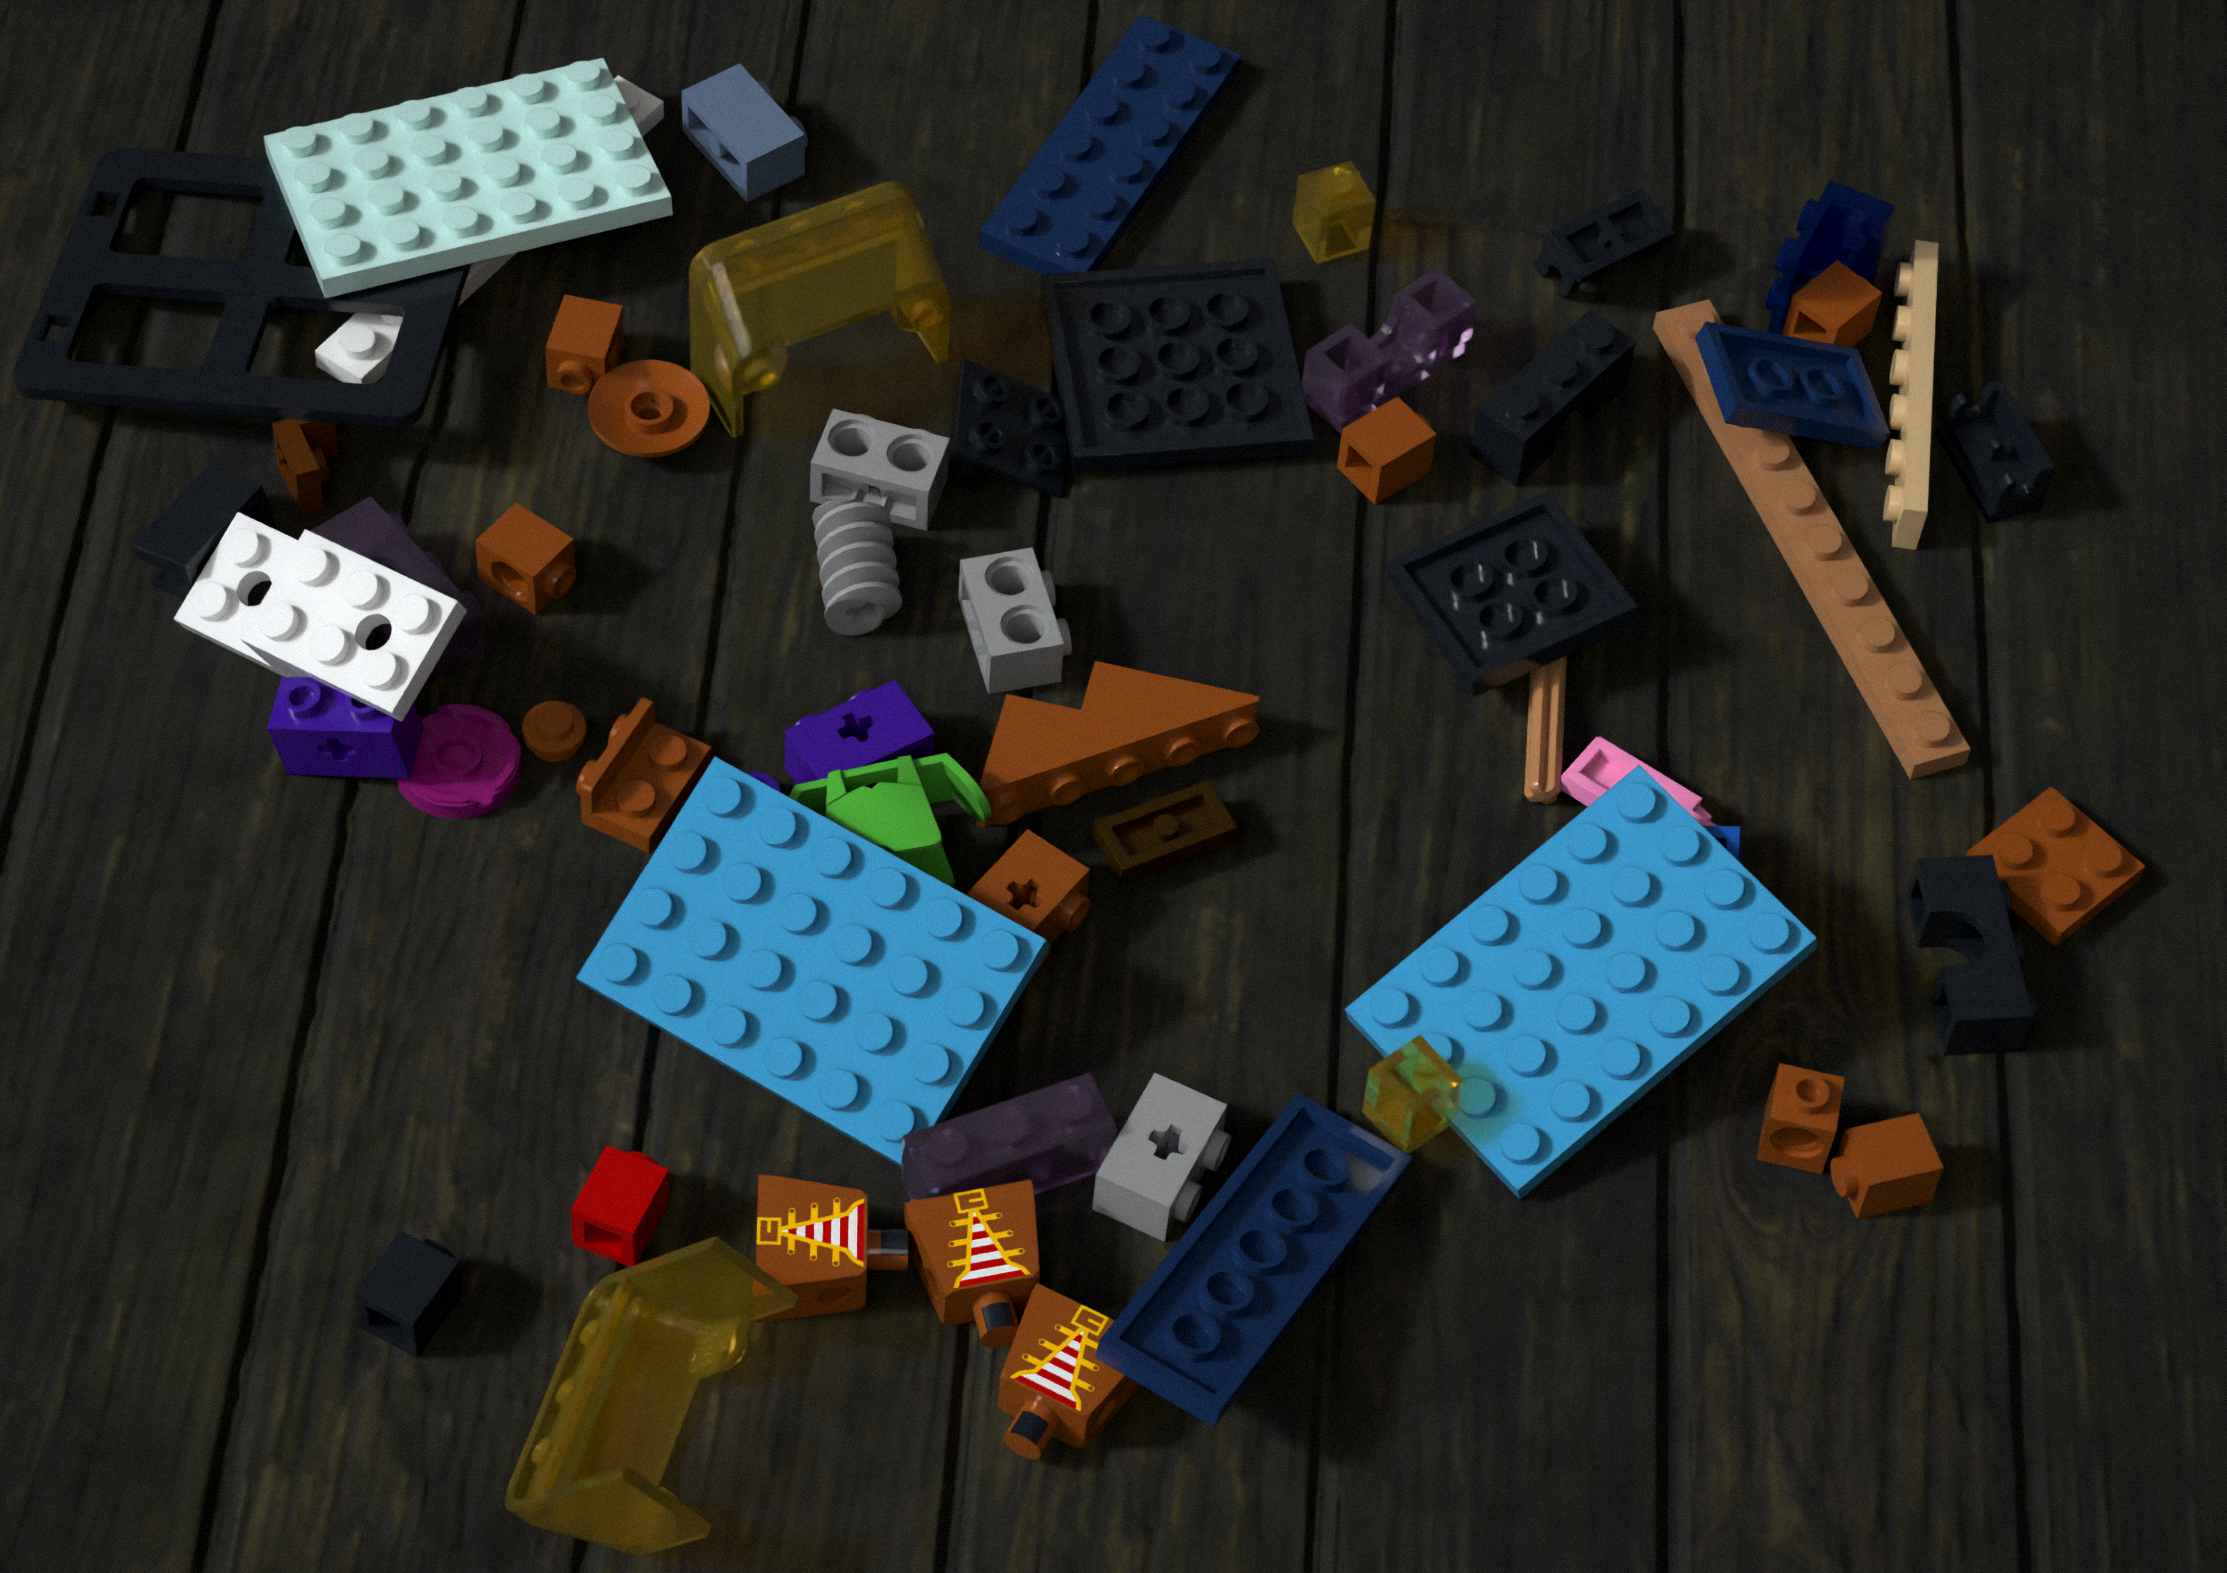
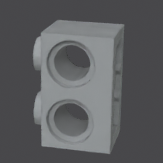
(880, 465)
(1013, 620)

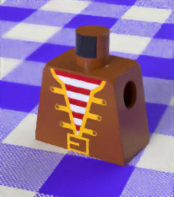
(820, 1245)
(977, 1256)
(1053, 1378)

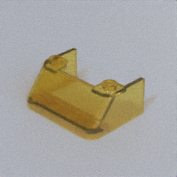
(806, 280)
(626, 1392)

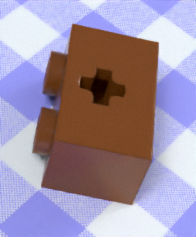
(1036, 888)

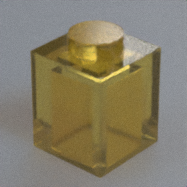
(1333, 212)
(1412, 1095)

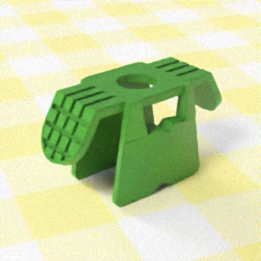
(897, 808)

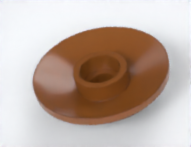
(649, 408)

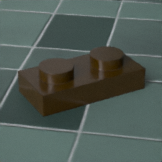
(1165, 832)

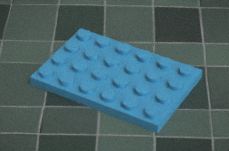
(812, 962)
(1586, 977)

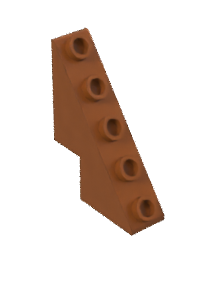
(1124, 730)

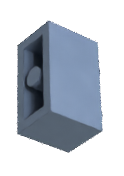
(744, 132)

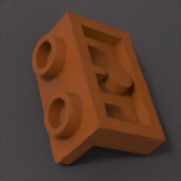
(640, 778)

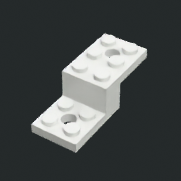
(321, 614)

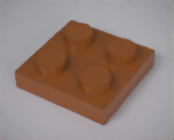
(2058, 865)

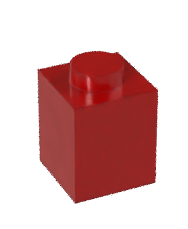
(620, 1205)

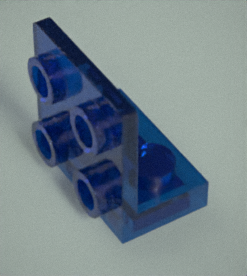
(1837, 227)

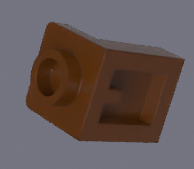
(301, 459)

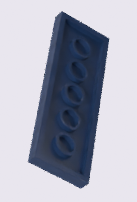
(1110, 150)
(1253, 1259)

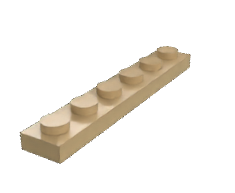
(1912, 408)

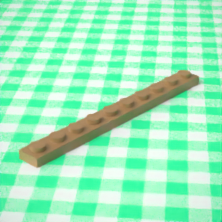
(1824, 566)

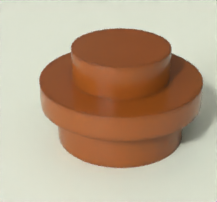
(554, 730)

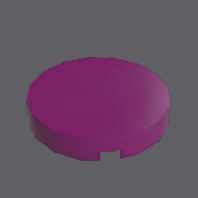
(459, 781)

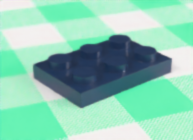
(1791, 386)

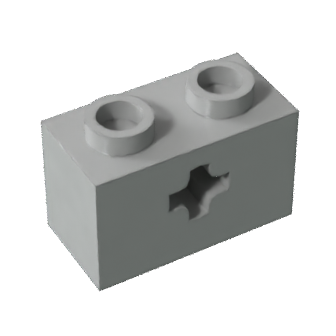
(1161, 1157)

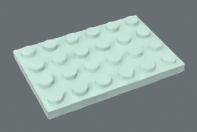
(466, 176)

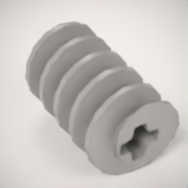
(856, 565)

